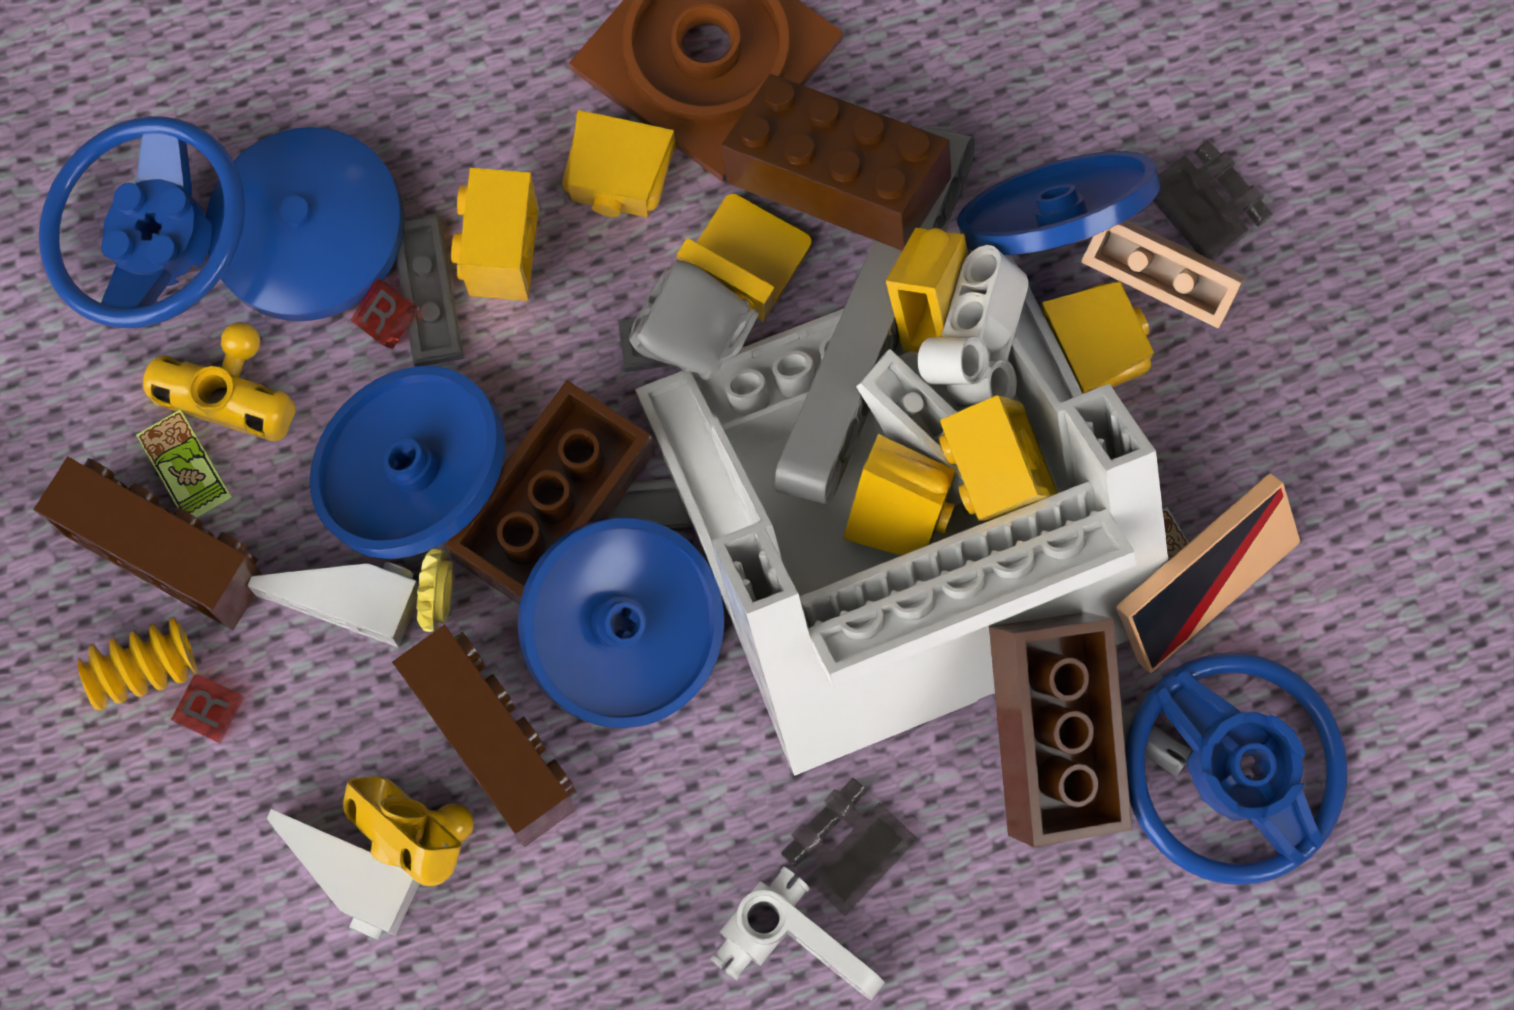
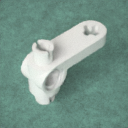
(746, 944)

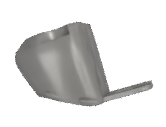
(692, 321)

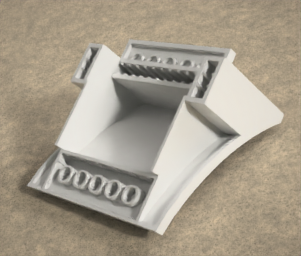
(878, 640)

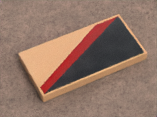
(1209, 573)

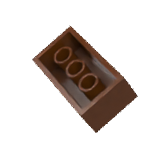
(837, 161)
(558, 478)
(150, 541)
(1060, 728)
(491, 744)

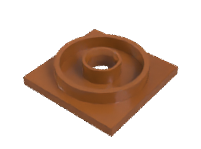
(644, 69)

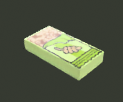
(183, 465)

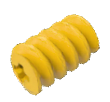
(136, 665)

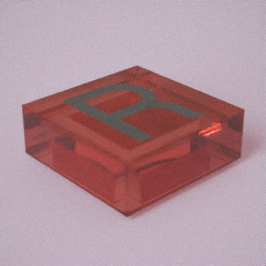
(384, 313)
(207, 708)

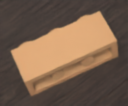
(1165, 271)

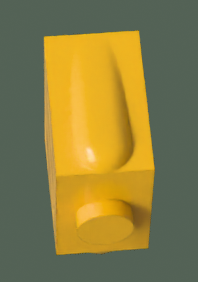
(617, 164)
(925, 283)
(1100, 335)
(899, 499)

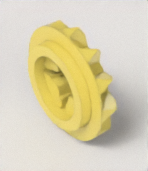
(434, 590)

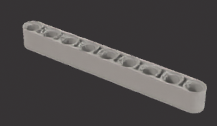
(867, 329)

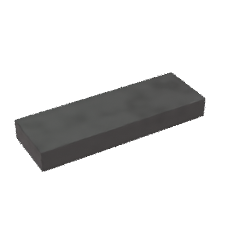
(427, 283)

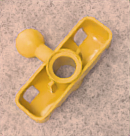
(193, 384)
(405, 830)

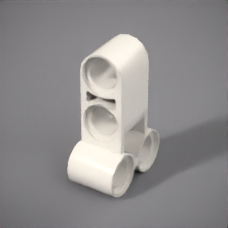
(978, 331)

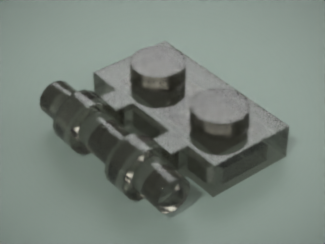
(1200, 211)
(860, 858)

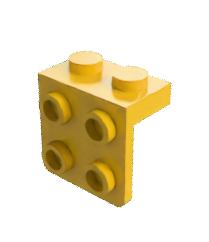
(748, 252)

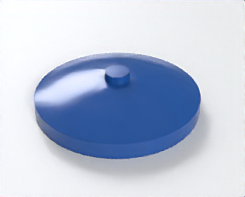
(1060, 202)
(315, 224)
(407, 462)
(621, 622)

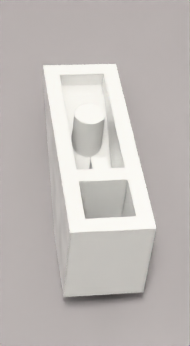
(908, 411)
(351, 596)
(350, 876)

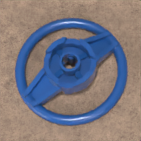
(157, 201)
(1218, 741)

